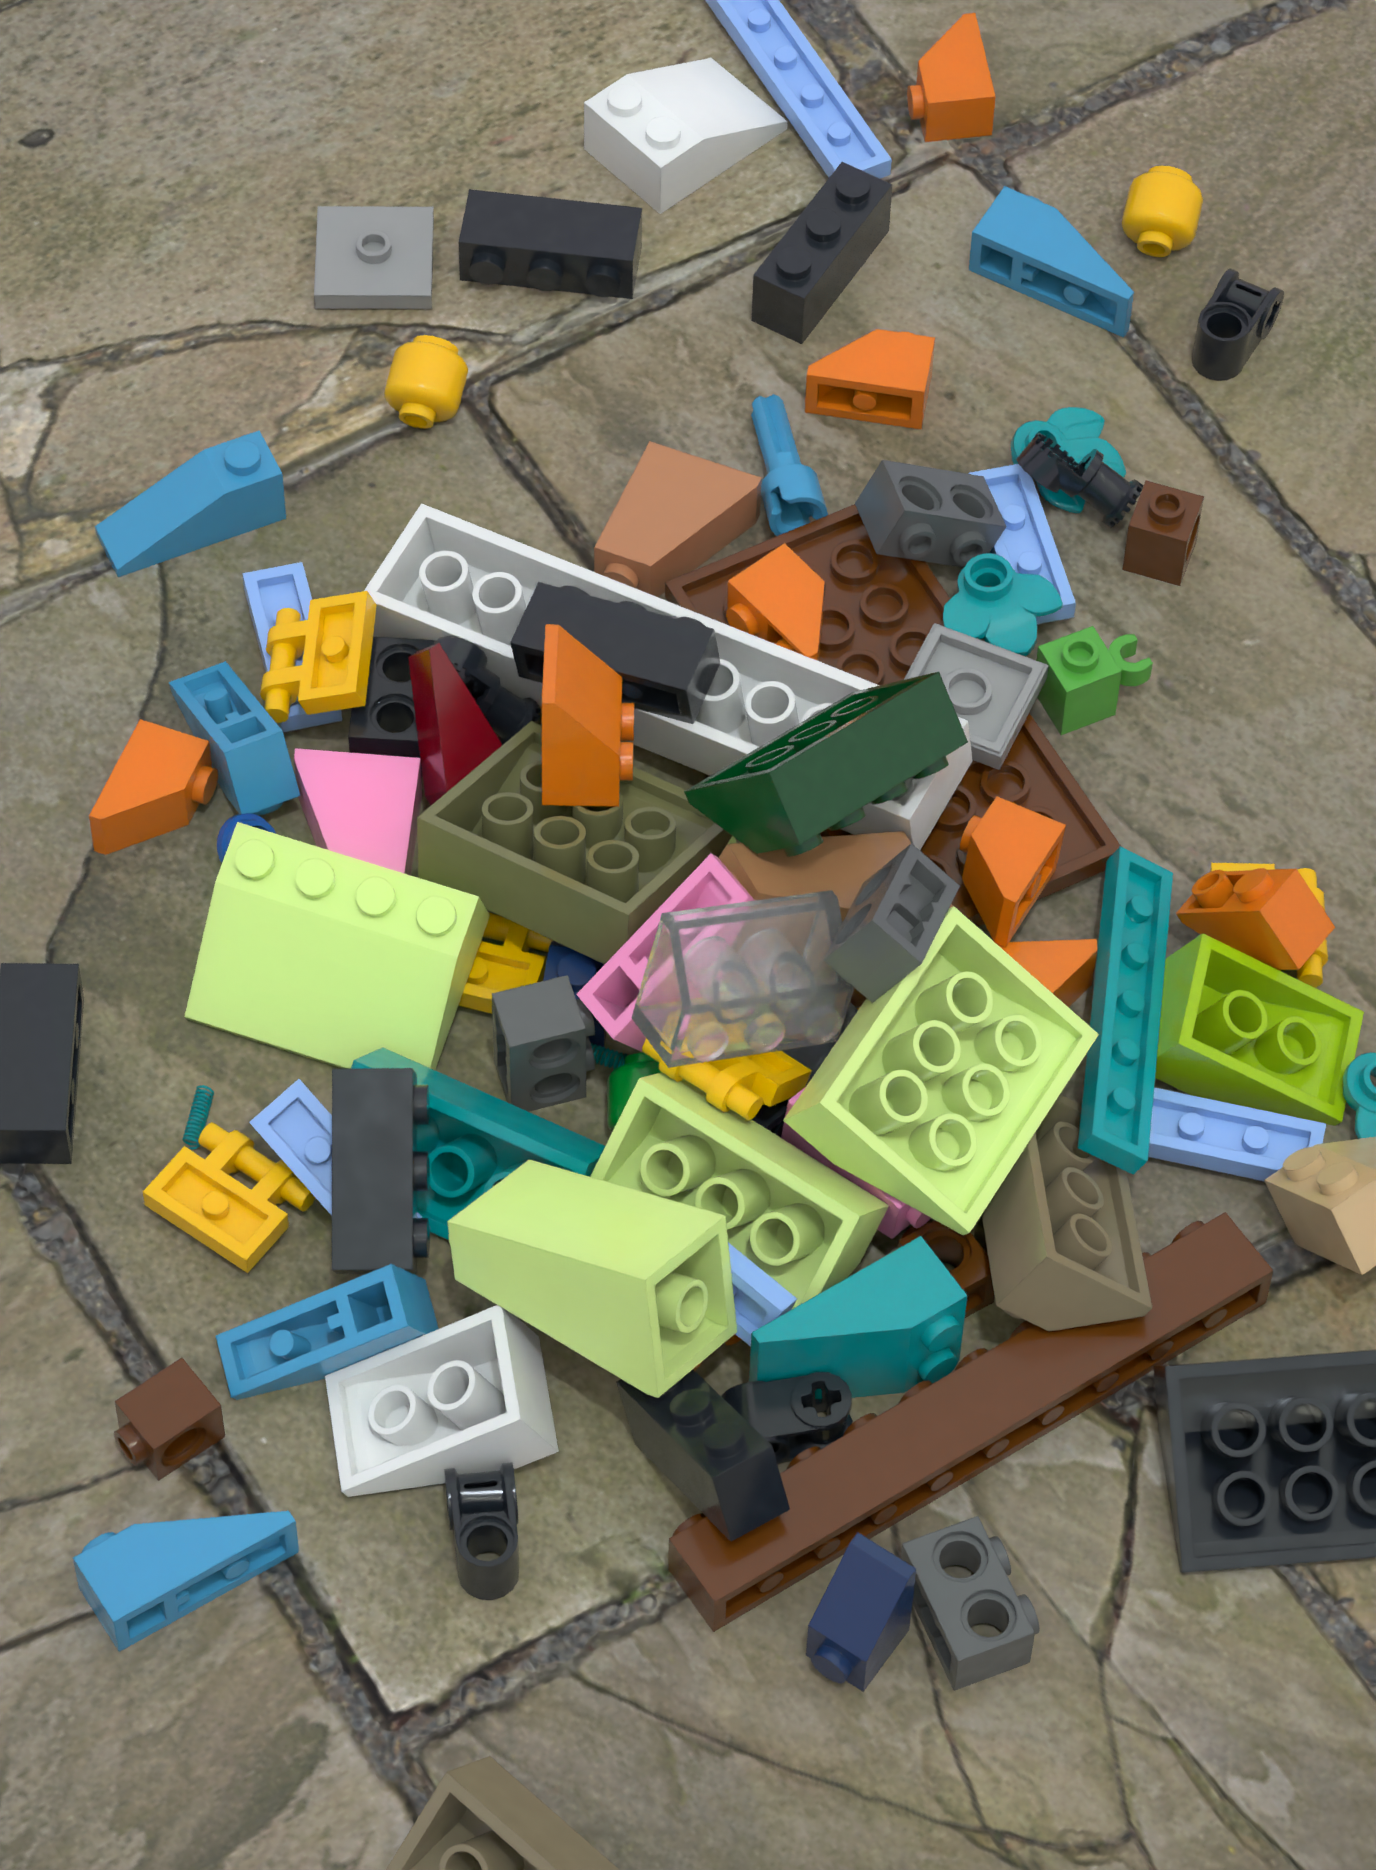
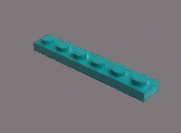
(1126, 1011)

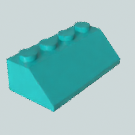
(479, 1141)

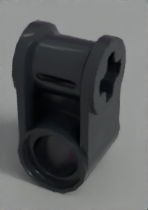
(1233, 326)
(787, 1411)
(484, 1520)

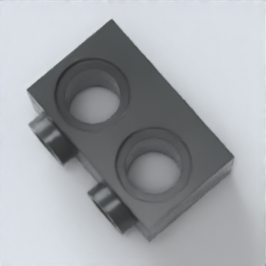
(929, 514)
(891, 923)
(542, 1043)
(954, 1605)

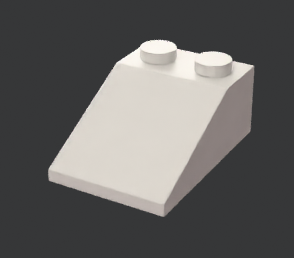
(676, 128)
(442, 1403)

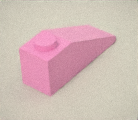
(615, 987)

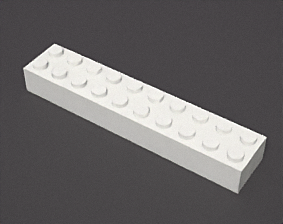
(477, 584)

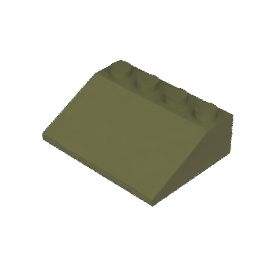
(563, 869)

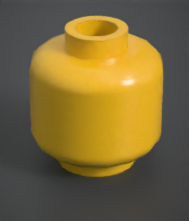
(1162, 211)
(426, 381)

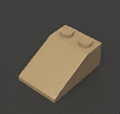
(1331, 1201)

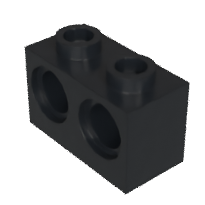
(388, 702)

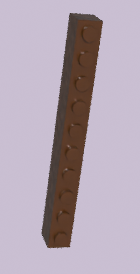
(967, 1424)

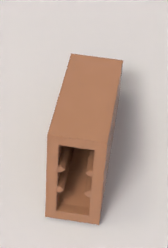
(674, 518)

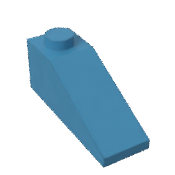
(1046, 258)
(197, 505)
(242, 737)
(326, 1332)
(173, 1567)

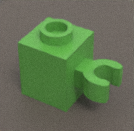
(1087, 677)

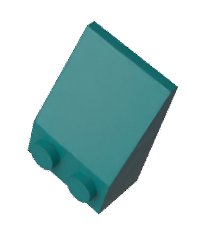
(873, 1330)

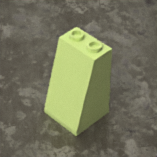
(601, 1270)

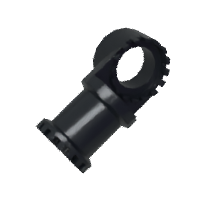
(1088, 479)
(501, 708)

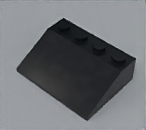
(1270, 1459)

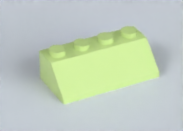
(778, 1202)

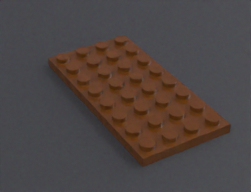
(873, 628)

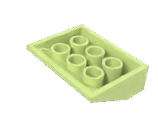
(331, 953)
(944, 1077)

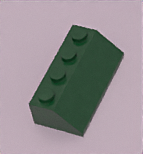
(833, 766)

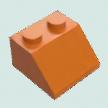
(582, 726)

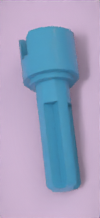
(790, 488)

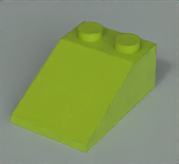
(1253, 1034)

